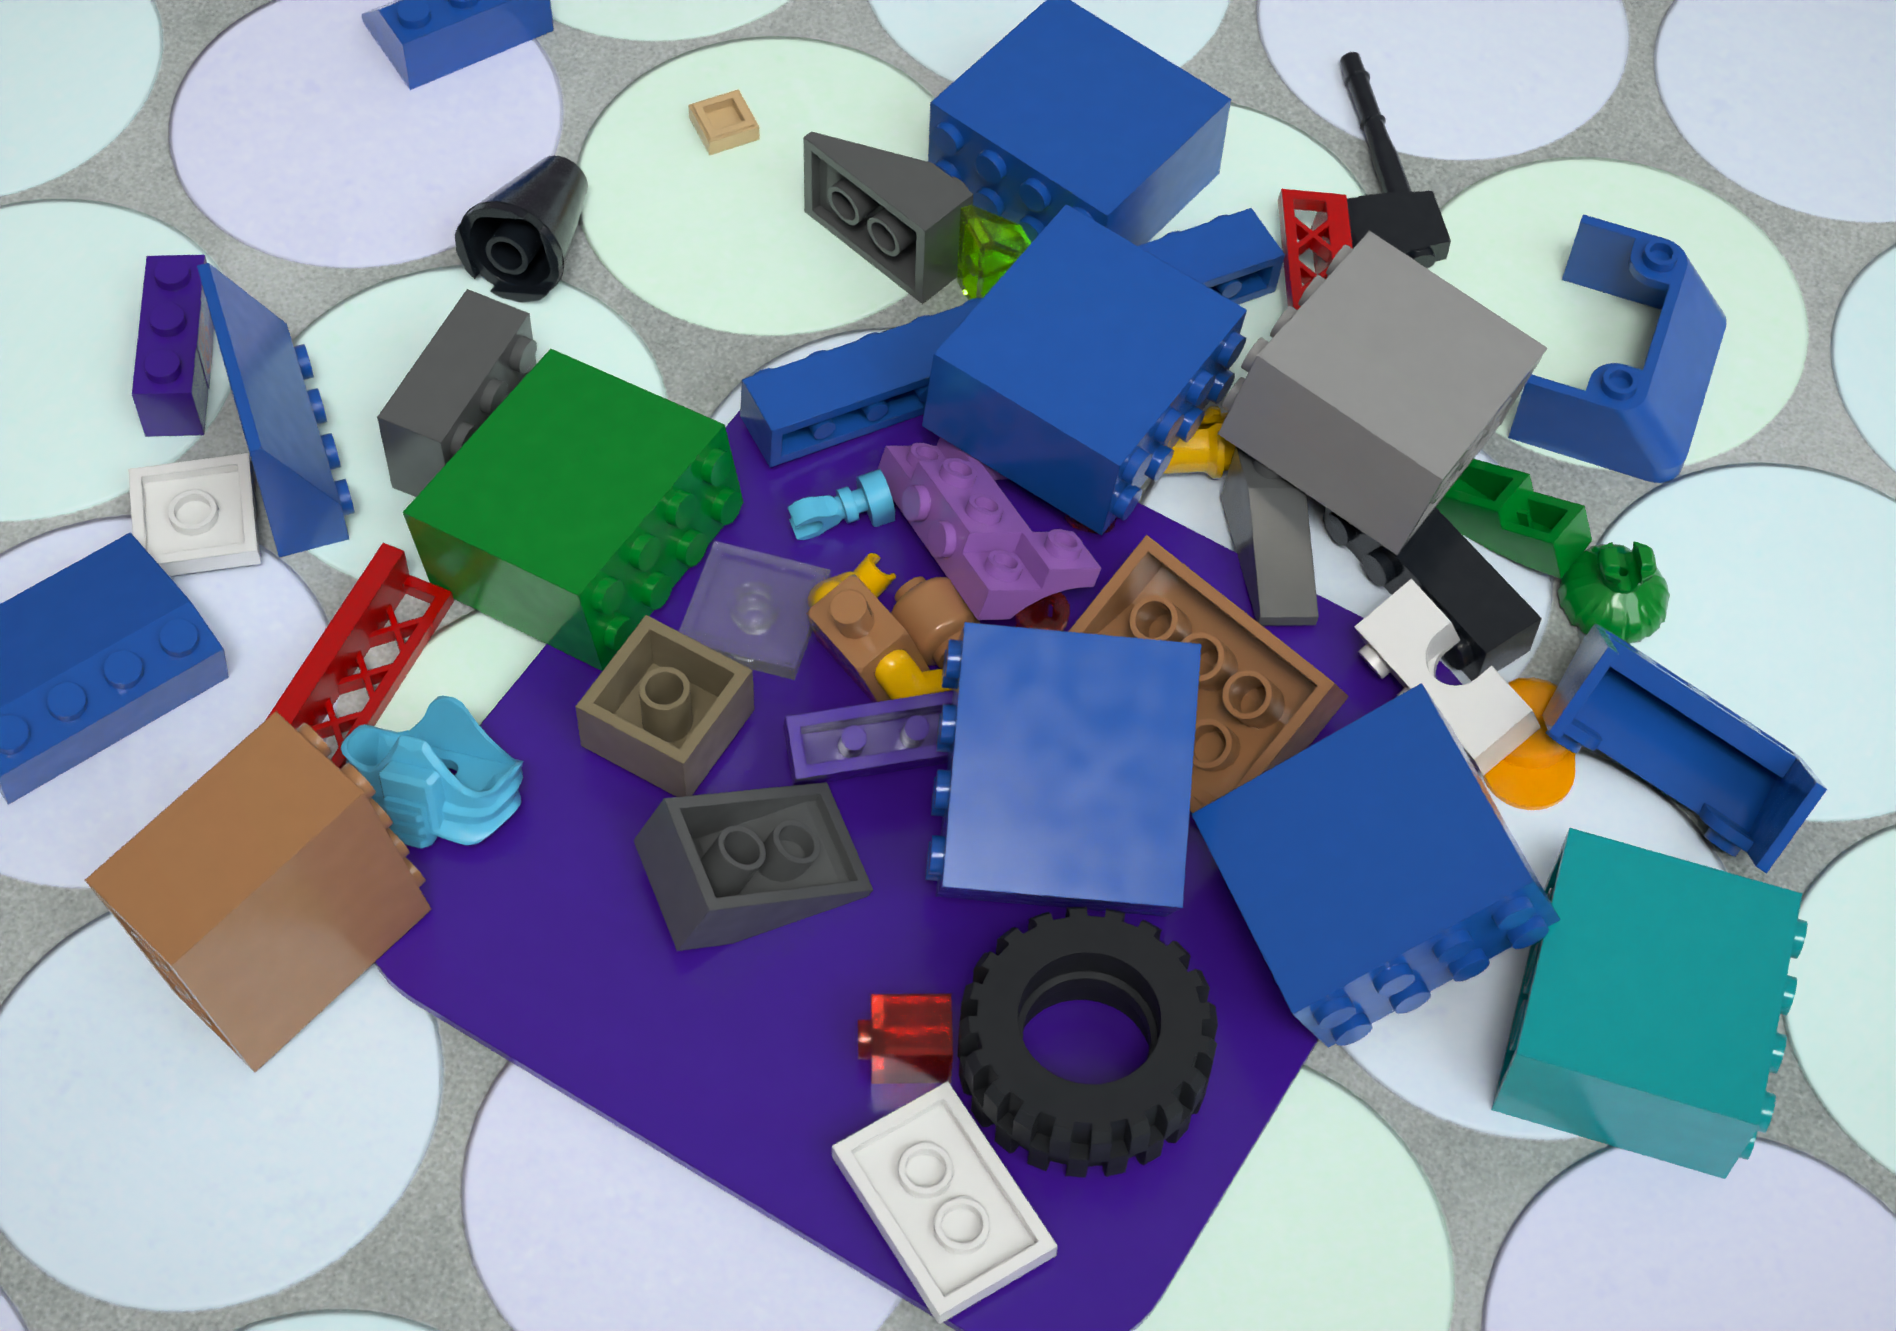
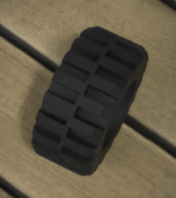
(1099, 963)

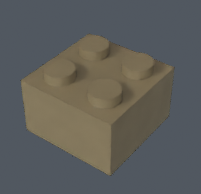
(665, 707)

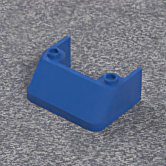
(1629, 415)
(1684, 744)

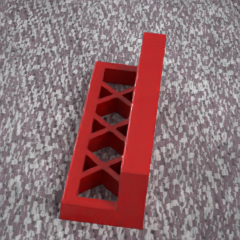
(1325, 238)
(347, 640)

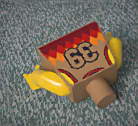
(867, 636)

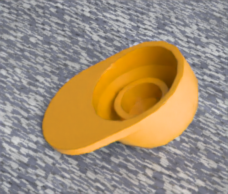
(1539, 769)

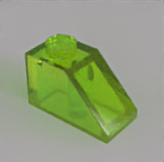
(986, 249)

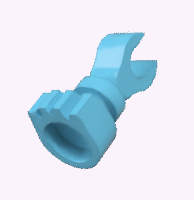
(818, 514)

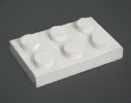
(944, 1202)

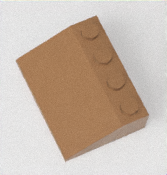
(1253, 690)

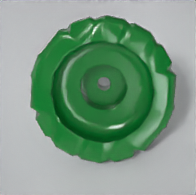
(1616, 590)

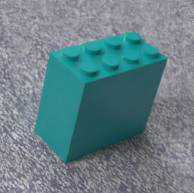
(1653, 1005)

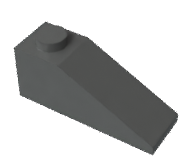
(1271, 541)

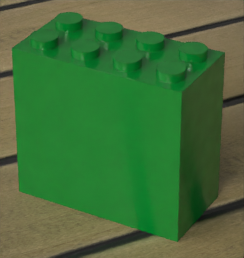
(576, 507)

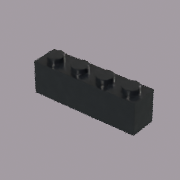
(1483, 607)

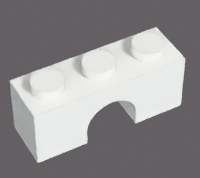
(1408, 640)

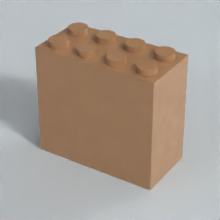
(265, 888)

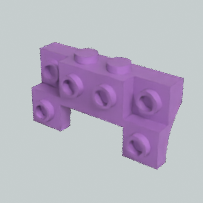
(979, 533)

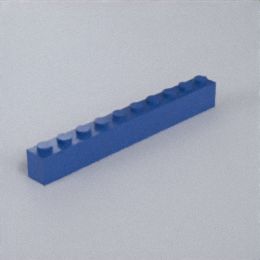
(887, 373)

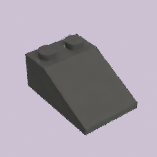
(887, 210)
(748, 862)

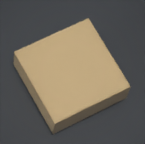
(724, 122)

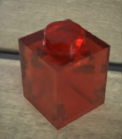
(908, 1038)

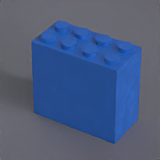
(1079, 121)
(1084, 369)
(1065, 769)
(1374, 869)

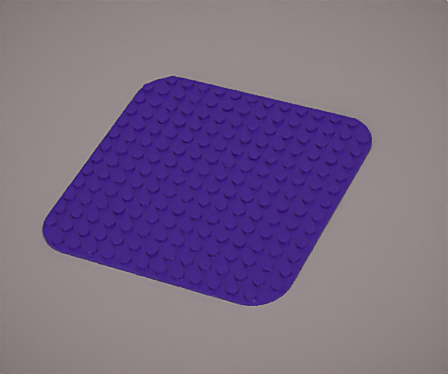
(751, 1046)

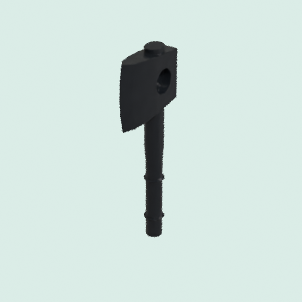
(1397, 215)

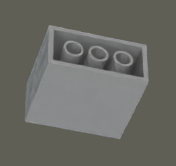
(1378, 389)

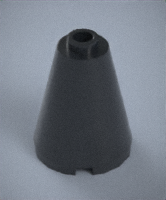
(524, 230)

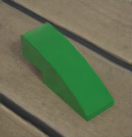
(1509, 518)

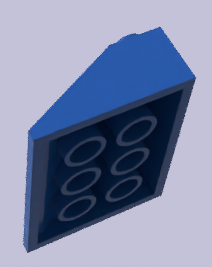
(279, 419)
(95, 662)

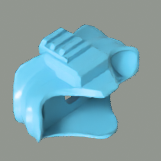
(418, 788)

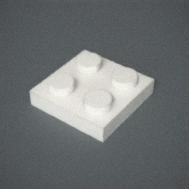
(196, 513)

